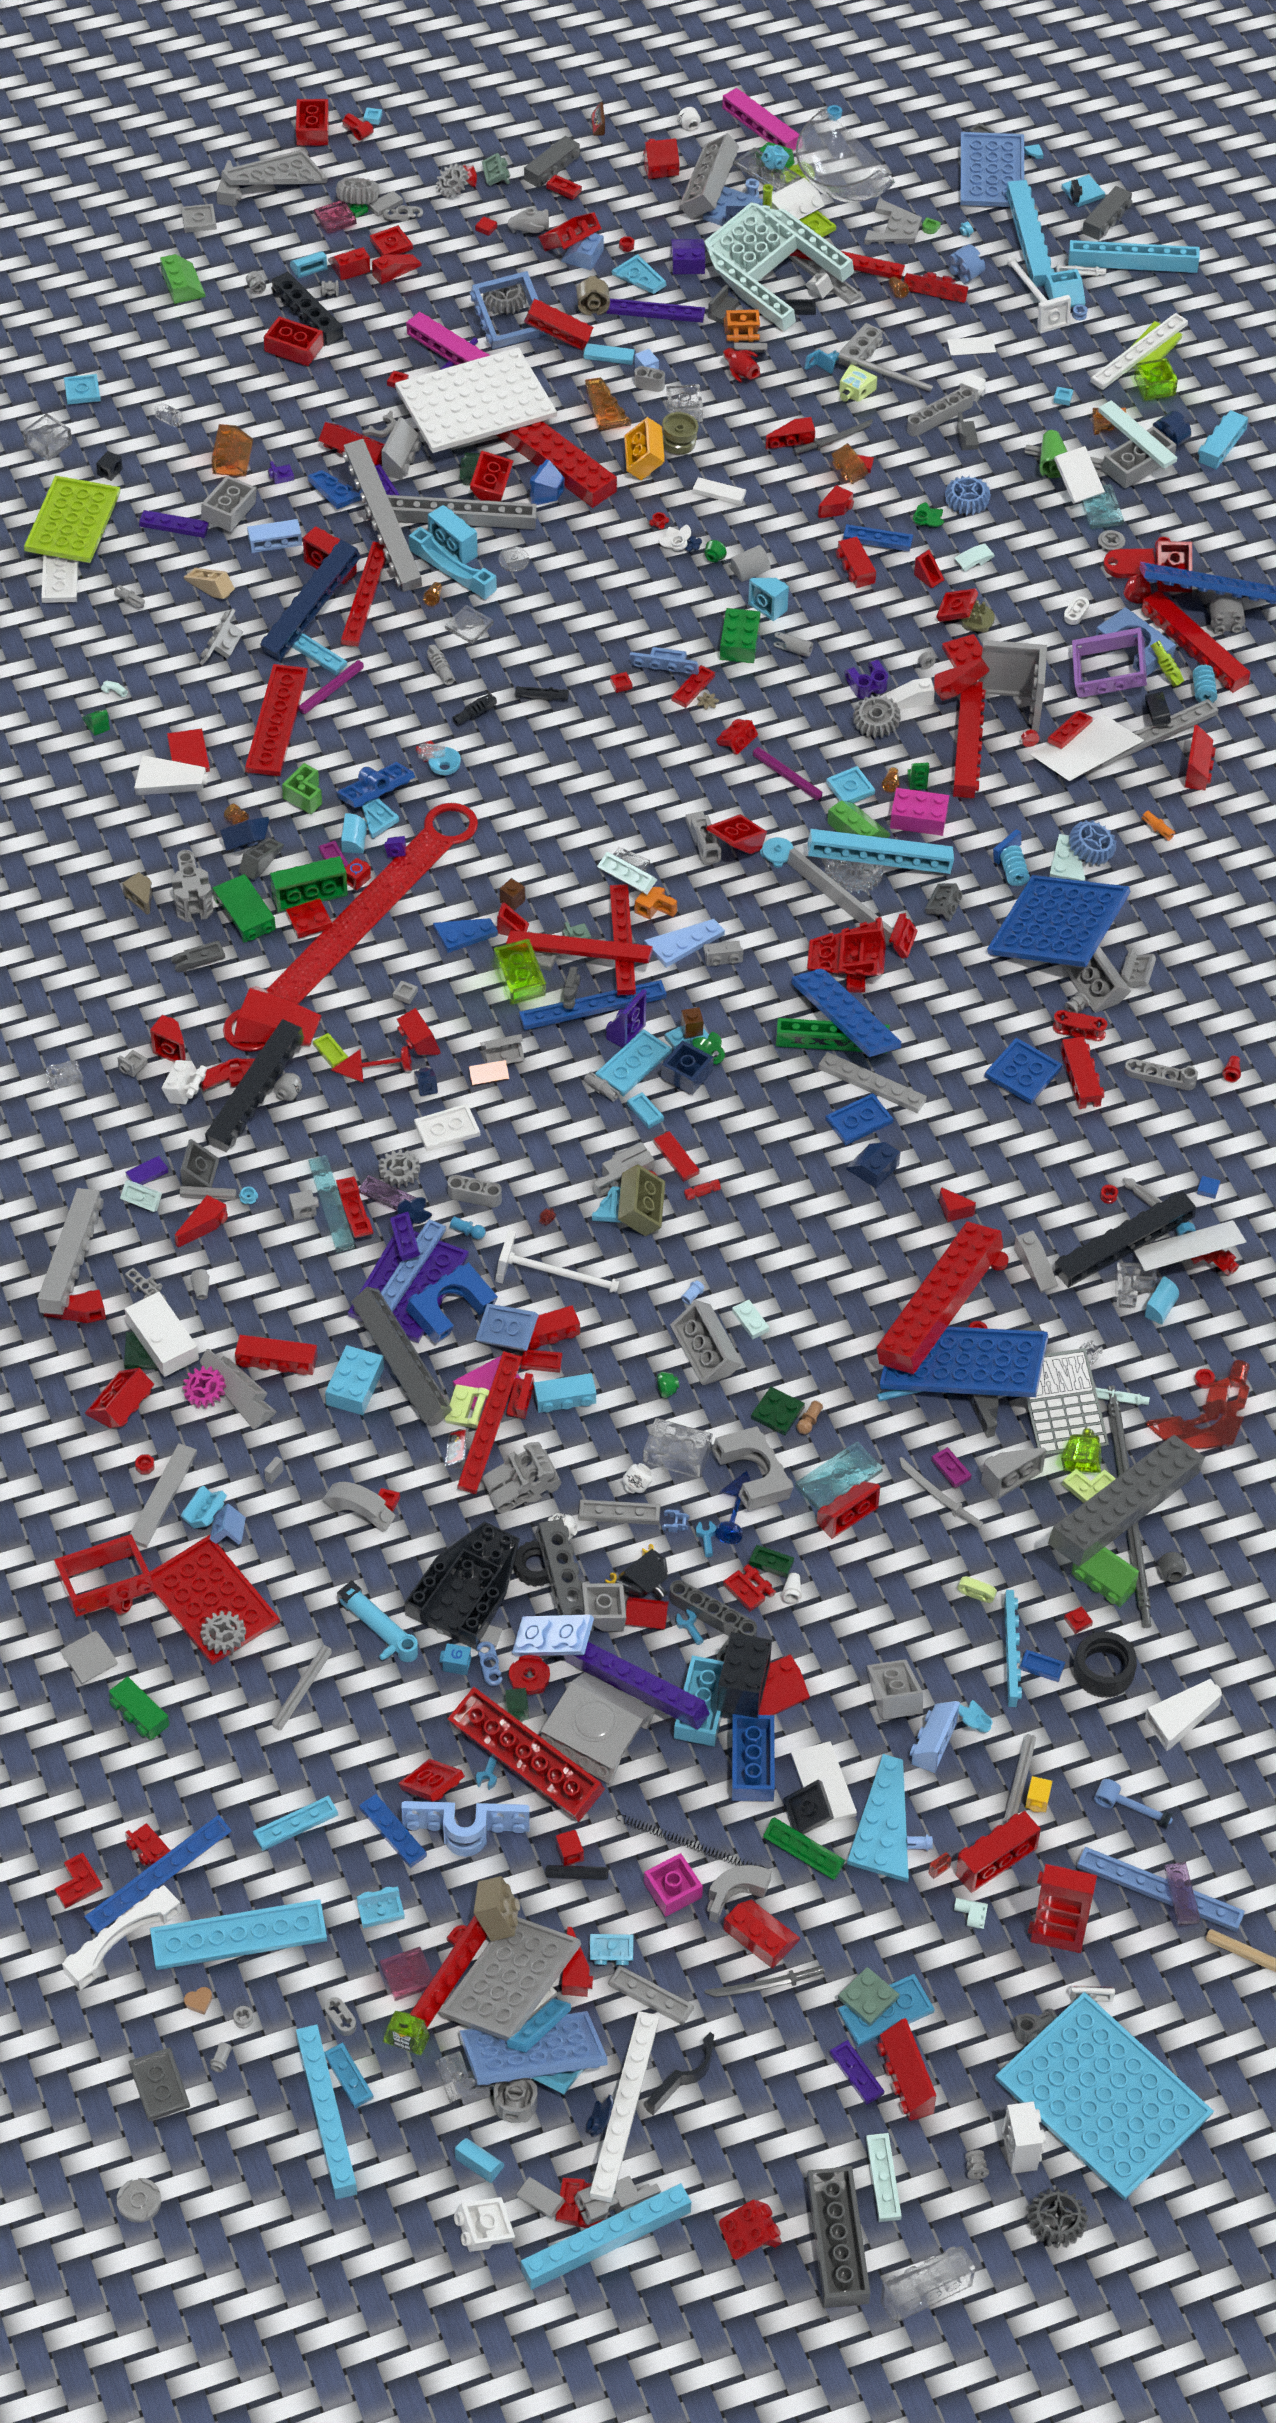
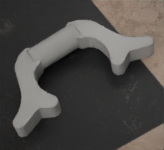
(382, 433)

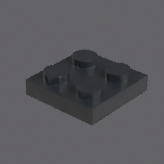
(809, 1807)

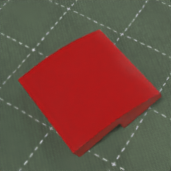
(569, 2211)

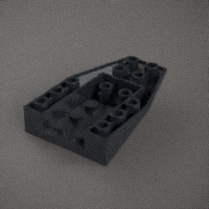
(466, 1584)

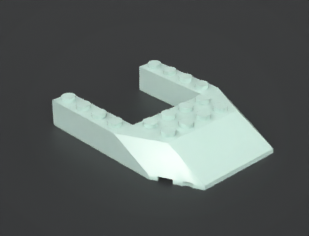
(756, 244)

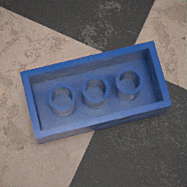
(753, 1758)

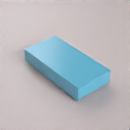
(645, 1110)

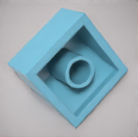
(768, 596)

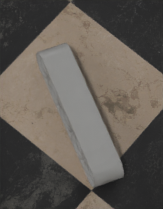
(940, 411)

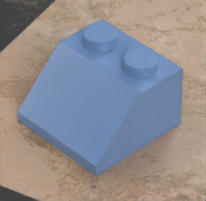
(585, 252)

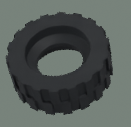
(529, 1577)

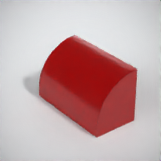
(646, 1612)

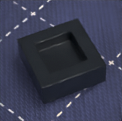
(1075, 191)

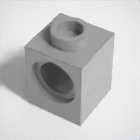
(303, 1204)

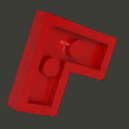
(83, 1882)

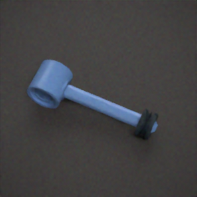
(1109, 1794)

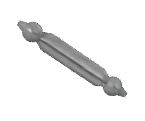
(1141, 1192)

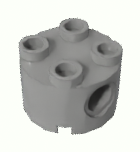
(1227, 614)
(515, 2100)

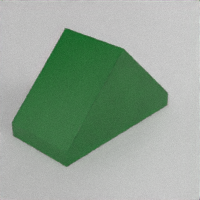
(97, 722)

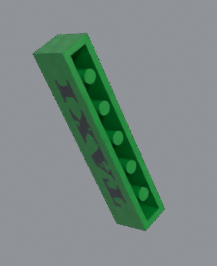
(813, 1035)

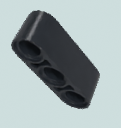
(1157, 709)

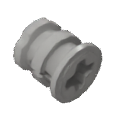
(330, 288)
(1077, 1003)
(976, 2165)

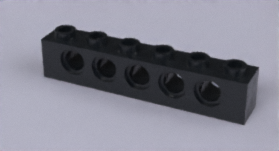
(306, 307)

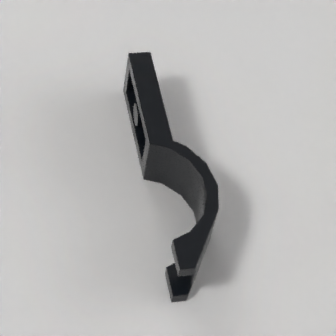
(678, 2078)

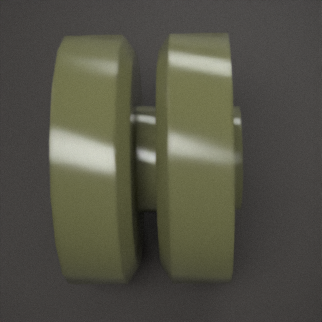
(679, 432)

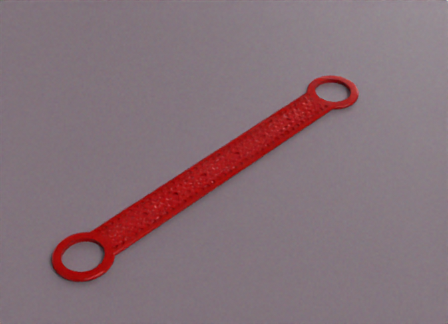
(362, 914)

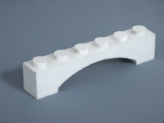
(156, 1908)

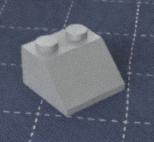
(606, 1605)

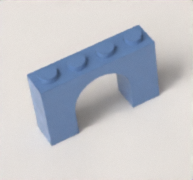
(1128, 620)

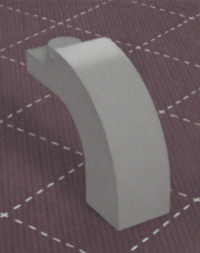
(361, 1500)
(734, 1881)

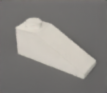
(913, 694)

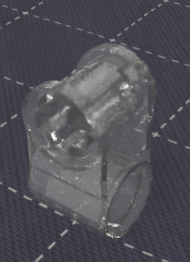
(65, 1075)

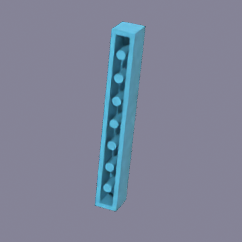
(1029, 231)
(1134, 256)
(880, 851)
(326, 2112)
(606, 2236)

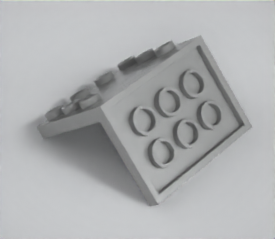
(1016, 671)

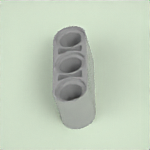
(474, 1191)

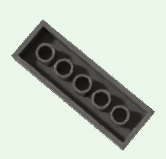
(838, 2237)

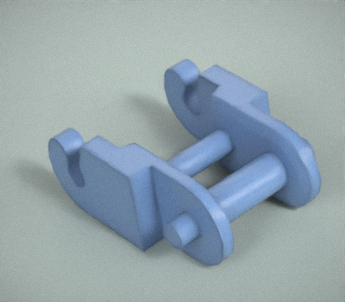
(677, 1516)

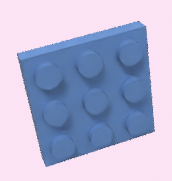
(729, 197)

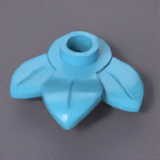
(975, 1717)

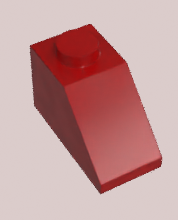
(836, 503)

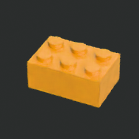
(644, 448)

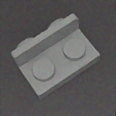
(723, 953)

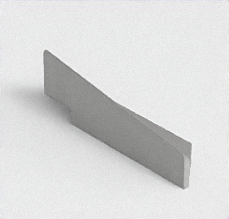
(240, 1390)

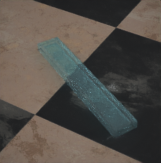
(331, 1204)

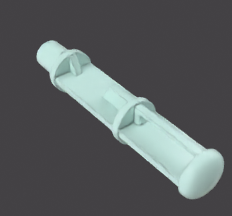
(1123, 1396)

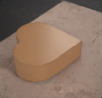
(199, 2000)

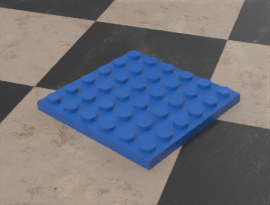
(1059, 920)

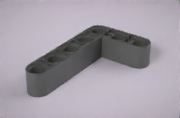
(709, 1604)

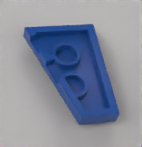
(332, 490)
(464, 933)

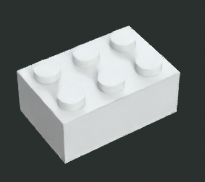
(1023, 2137)

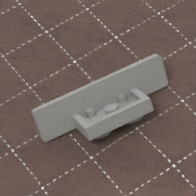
(225, 639)

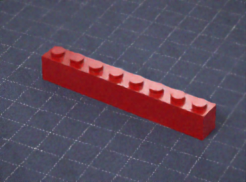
(1195, 641)
(968, 741)

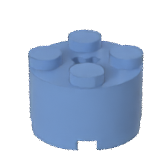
(966, 263)

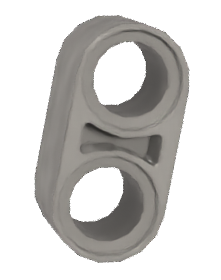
(649, 379)

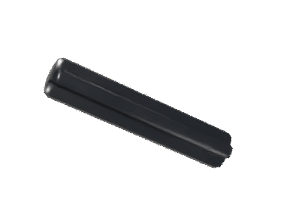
(577, 1872)

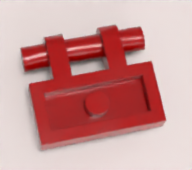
(744, 1591)

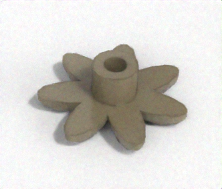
(707, 700)

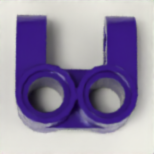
(863, 684)

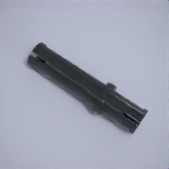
(542, 693)

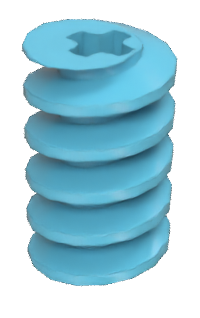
(1204, 683)
(1014, 866)

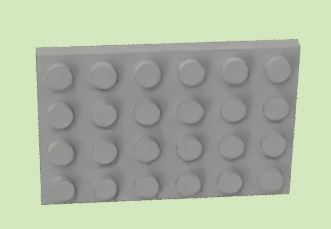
(510, 1979)

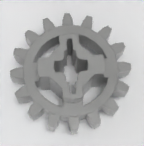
(452, 180)
(399, 1168)
(224, 1634)

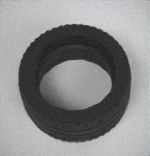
(1112, 1644)

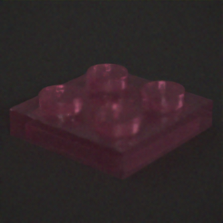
(335, 216)
(406, 1973)

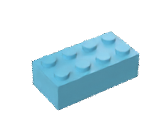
(703, 1683)

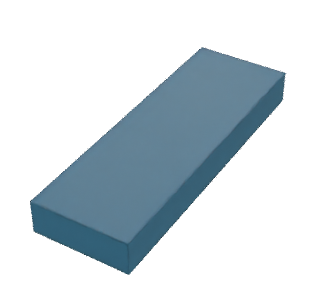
(348, 2075)

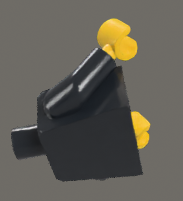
(644, 1575)

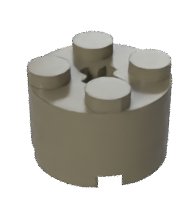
(593, 296)

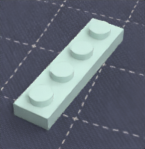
(627, 873)
(883, 2177)

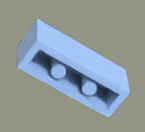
(274, 536)

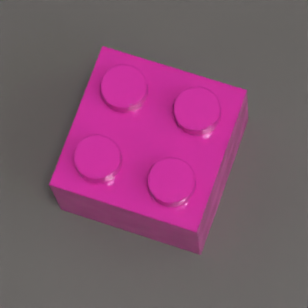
(673, 1884)

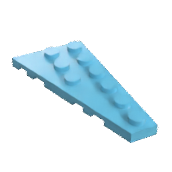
(882, 1835)

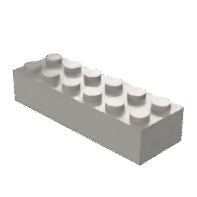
(709, 176)

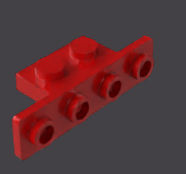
(937, 286)

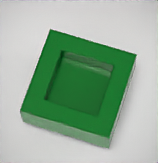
(358, 209)

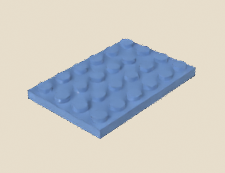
(988, 165)
(566, 2047)

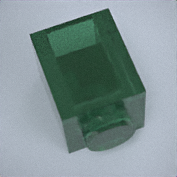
(517, 1703)

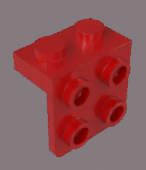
(749, 2229)

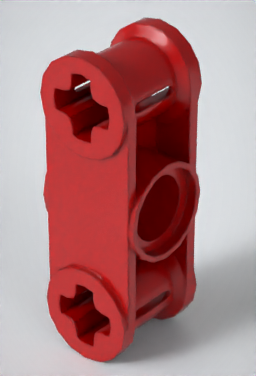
(1080, 1025)

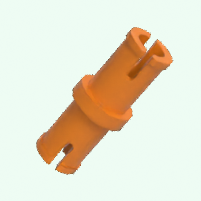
(1158, 825)

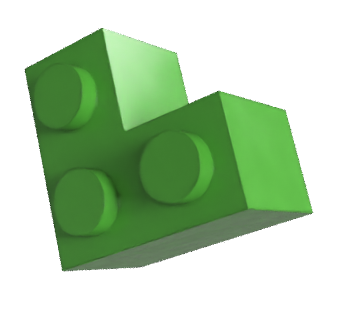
(302, 789)

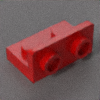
(521, 1396)
(146, 1844)

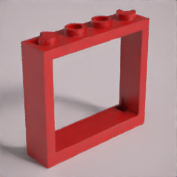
(96, 1557)

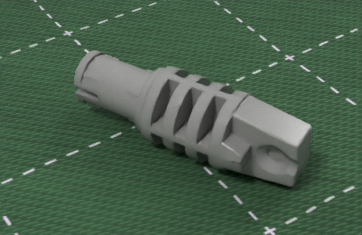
(440, 664)

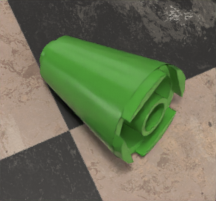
(1051, 446)

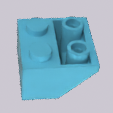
(1065, 283)

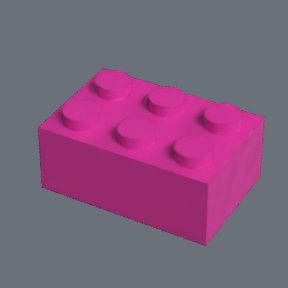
(919, 811)

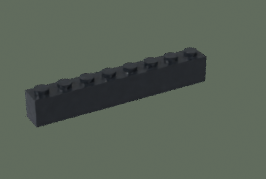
(254, 1086)
(1124, 1239)

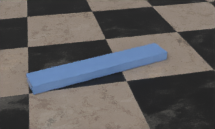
(408, 1269)

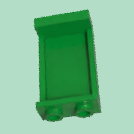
(244, 907)

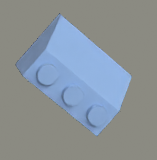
(935, 1735)

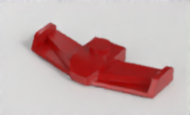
(230, 1070)

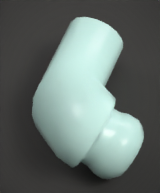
(107, 685)

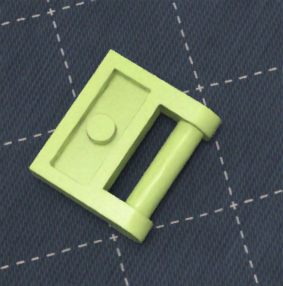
(461, 1405)

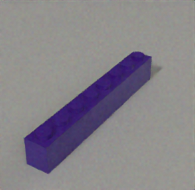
(641, 1685)

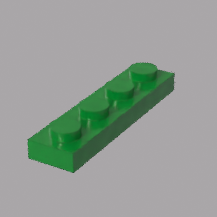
(804, 1848)

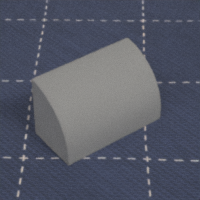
(750, 563)

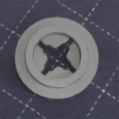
(1111, 535)

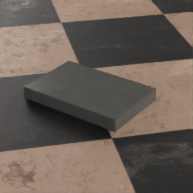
(159, 2084)

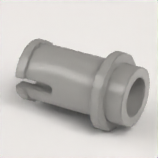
(218, 2064)

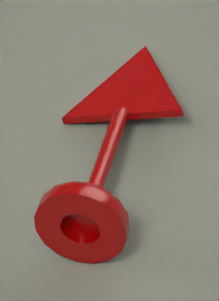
(353, 1065)

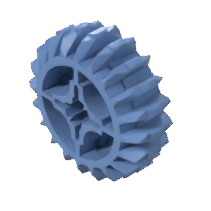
(967, 495)
(1090, 846)

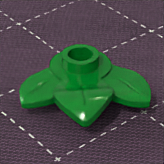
(928, 516)
(710, 1045)

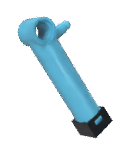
(352, 1599)

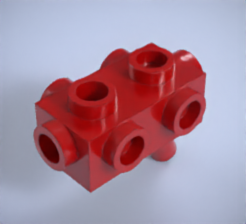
(1222, 1259)

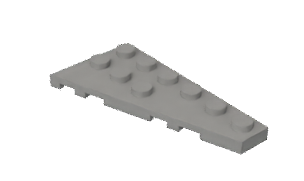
(282, 169)

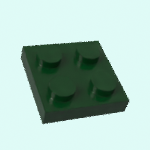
(777, 1411)

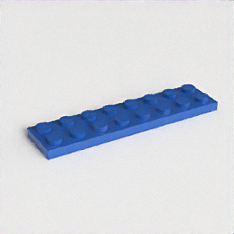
(846, 1012)

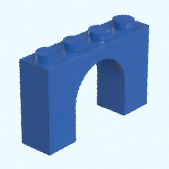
(463, 1282)

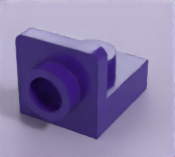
(280, 474)
(395, 846)

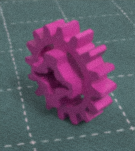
(197, 1394)

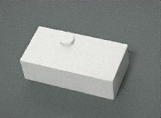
(161, 1334)

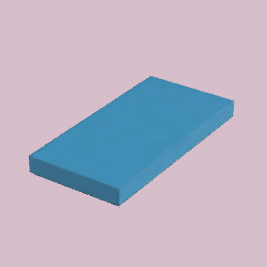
(912, 2005)

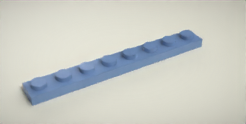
(1156, 1887)

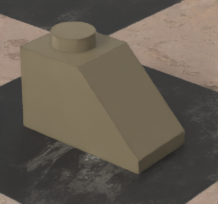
(139, 891)

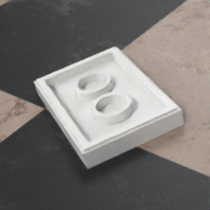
(1079, 475)
(447, 1127)

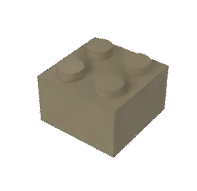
(496, 1908)

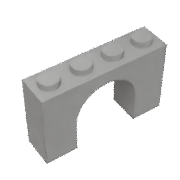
(752, 1446)

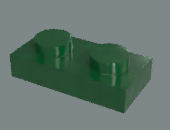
(771, 1561)

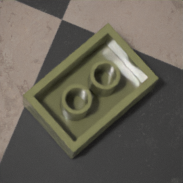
(641, 1200)

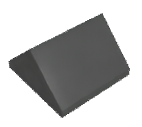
(198, 1166)

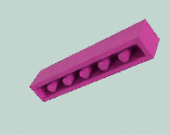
(759, 119)
(442, 340)

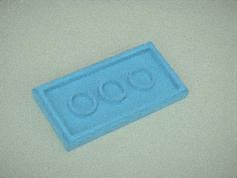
(634, 1062)

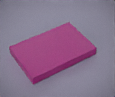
(480, 1377)

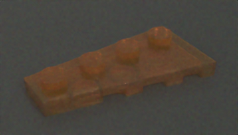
(605, 406)

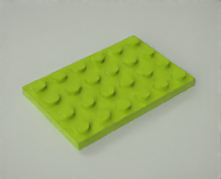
(72, 519)

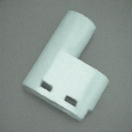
(976, 1911)

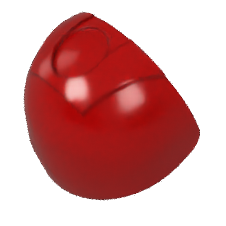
(1137, 589)

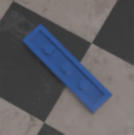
(879, 537)
(393, 1830)

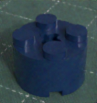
(1174, 427)

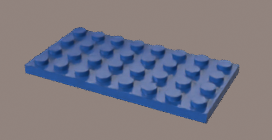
(1208, 581)
(977, 1363)

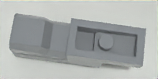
(705, 840)
(620, 1162)
(624, 2197)

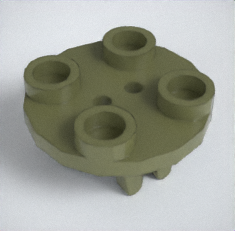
(980, 618)

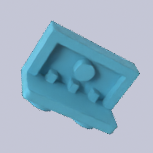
(203, 1507)
(380, 1907)
(611, 1948)

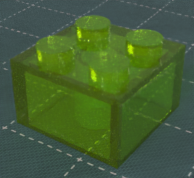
(1155, 379)

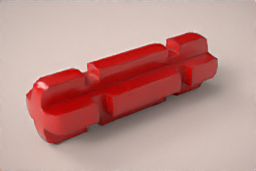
(702, 1189)

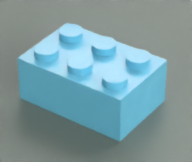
(453, 534)
(354, 1380)

